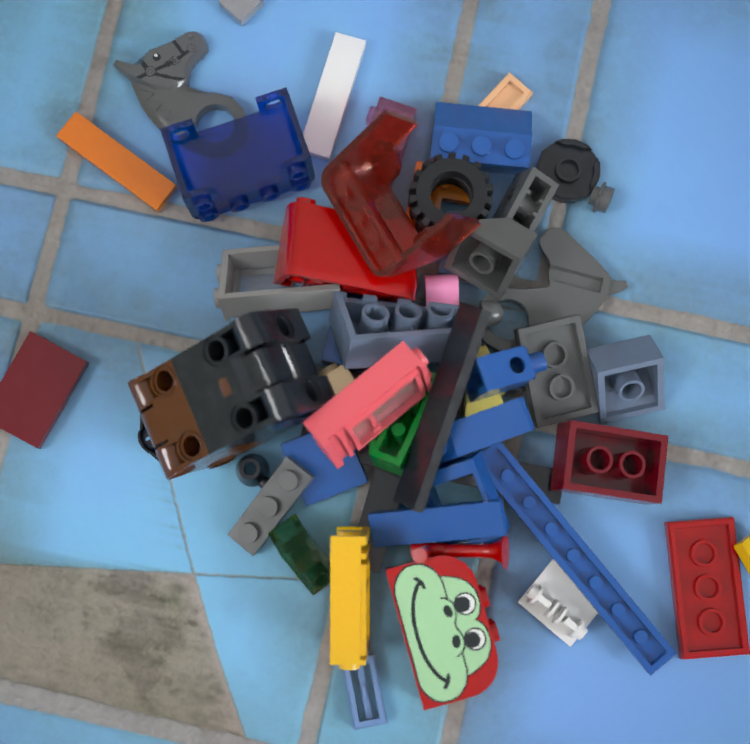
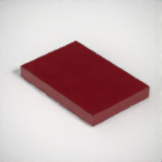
(37, 389)

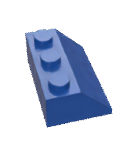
(489, 135)

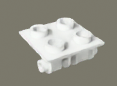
(558, 604)

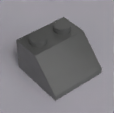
(492, 254)

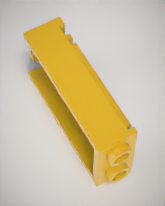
(350, 597)

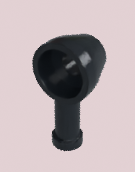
(262, 472)

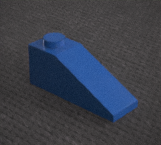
(487, 429)

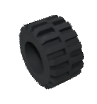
(449, 172)

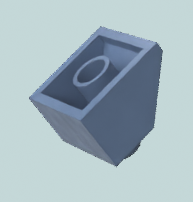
(627, 378)

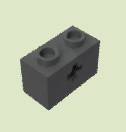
(527, 198)

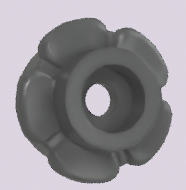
(601, 197)

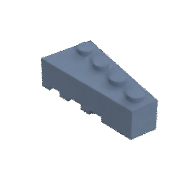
(372, 328)

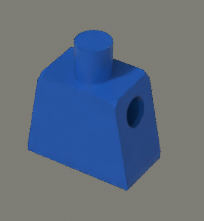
(503, 372)

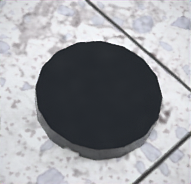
(572, 167)

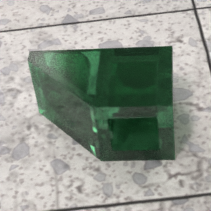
(302, 553)

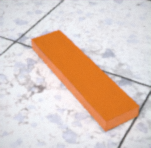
(117, 162)

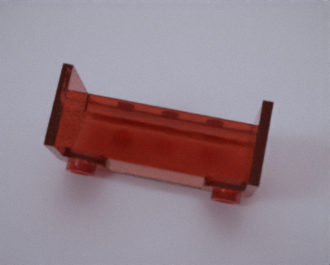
(370, 211)

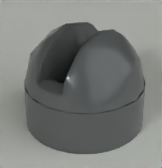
(495, 309)

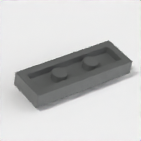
(271, 505)

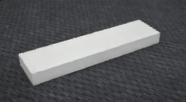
(333, 95)

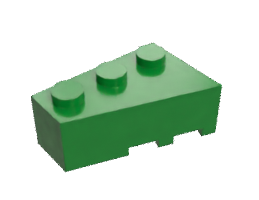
(393, 445)

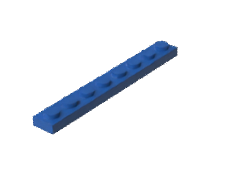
(577, 560)

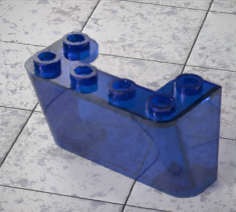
(240, 159)

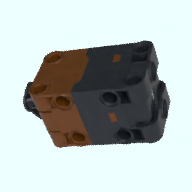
(229, 392)

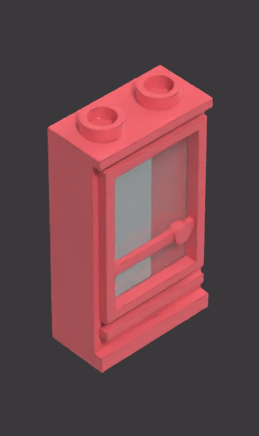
(370, 403)

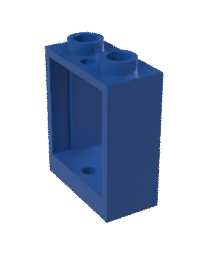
(461, 467)

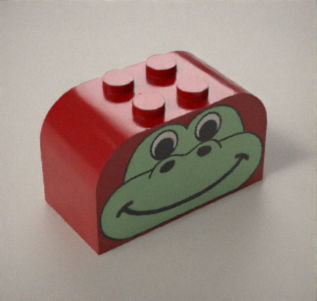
(445, 628)

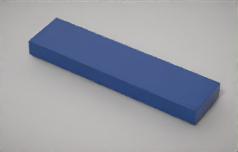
(438, 523)

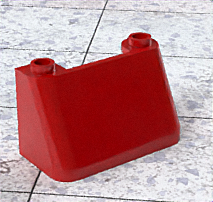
(321, 252)

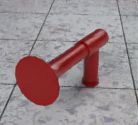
(497, 550)

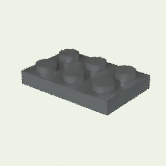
(567, 384)

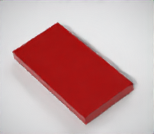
(706, 588)

